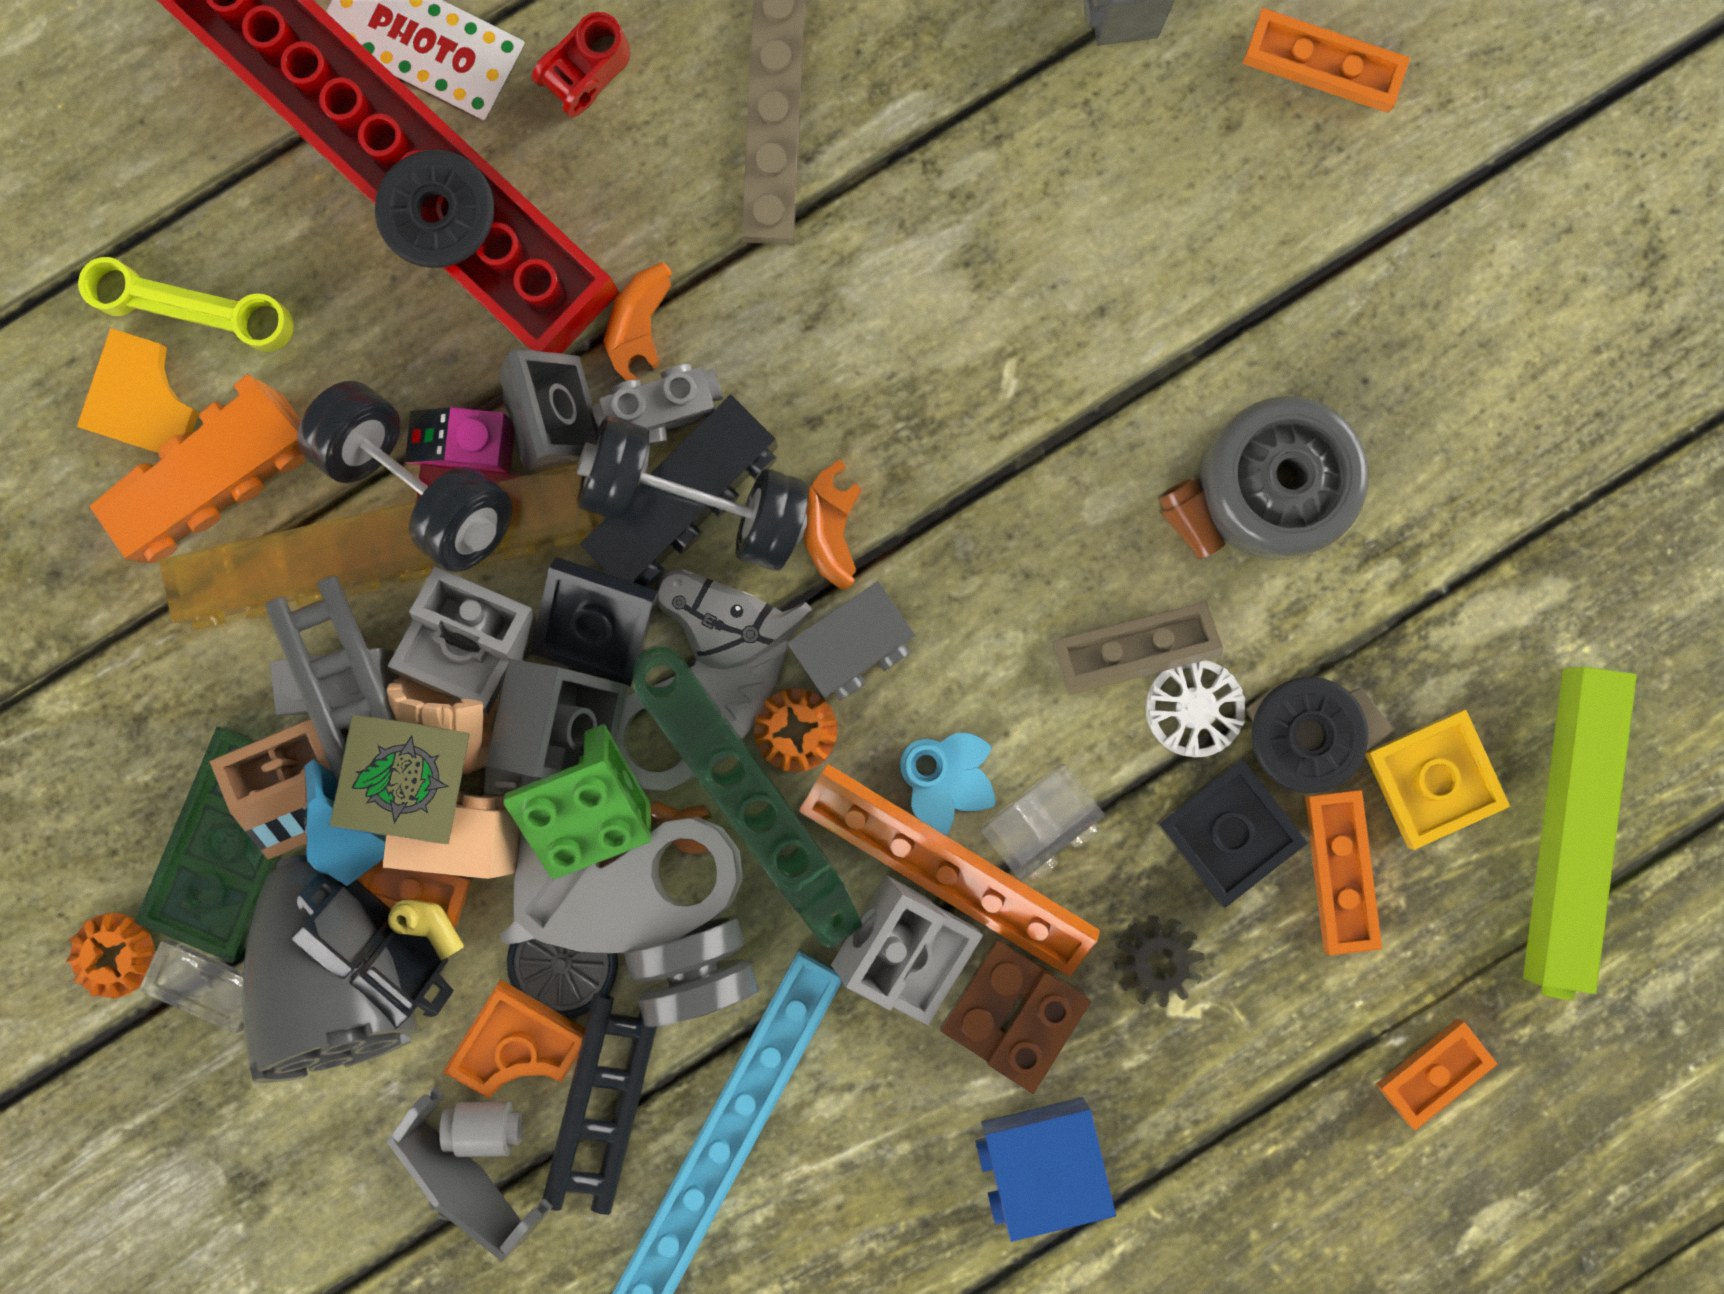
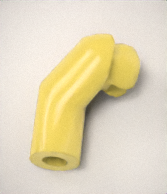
(428, 921)

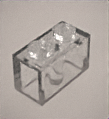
(1042, 823)

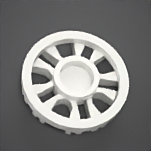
(1196, 709)

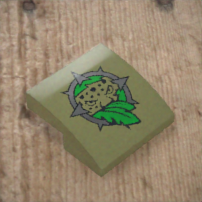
(399, 779)

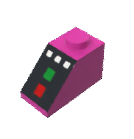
(460, 439)

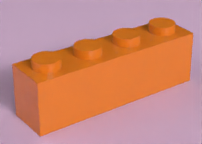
(202, 473)

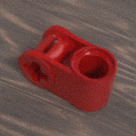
(577, 63)

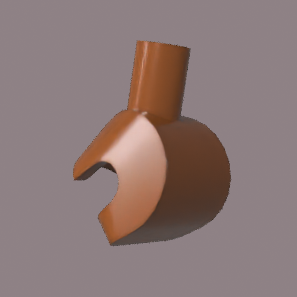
(661, 813)

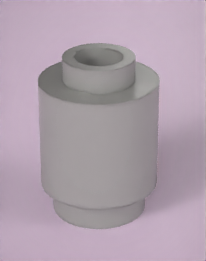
(480, 1129)

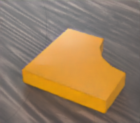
(133, 396)

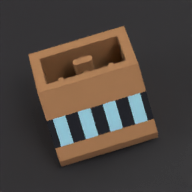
(267, 786)

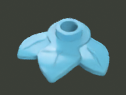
(953, 783)

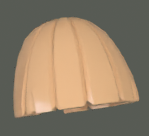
(426, 707)

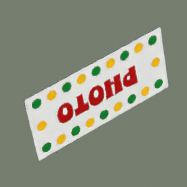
(434, 48)

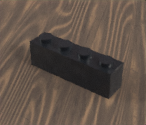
(711, 460)

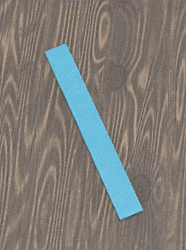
(731, 1128)

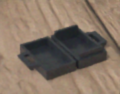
(413, 956)

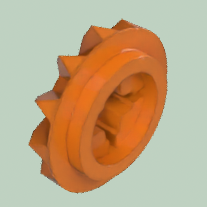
(808, 708)
(132, 962)

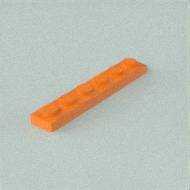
(949, 870)

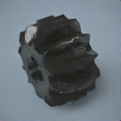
(1141, 972)

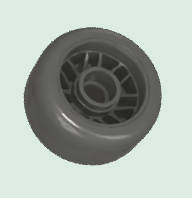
(1243, 486)

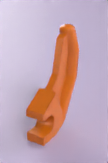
(630, 324)
(825, 527)

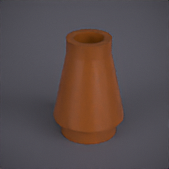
(1189, 515)

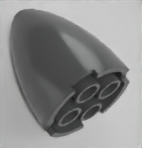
(294, 1006)

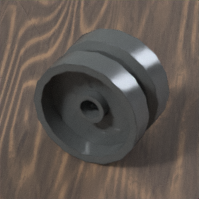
(694, 979)

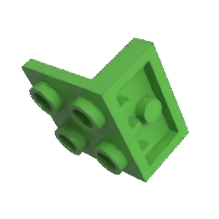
(583, 810)

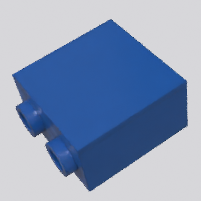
(1045, 1169)

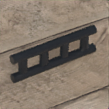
(614, 1132)

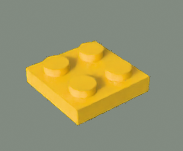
(1437, 779)

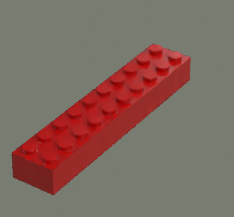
(370, 121)

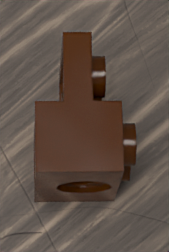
(1037, 1027)

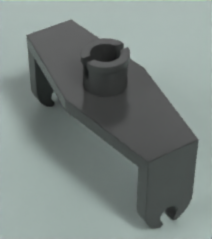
(459, 1185)

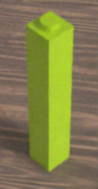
(1579, 831)

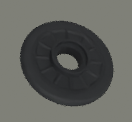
(429, 175)
(1343, 739)

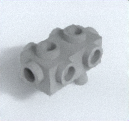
(673, 402)

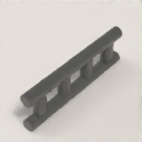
(310, 673)

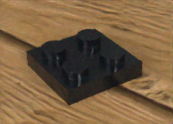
(592, 621)
(1231, 832)

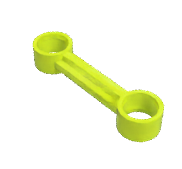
(184, 304)

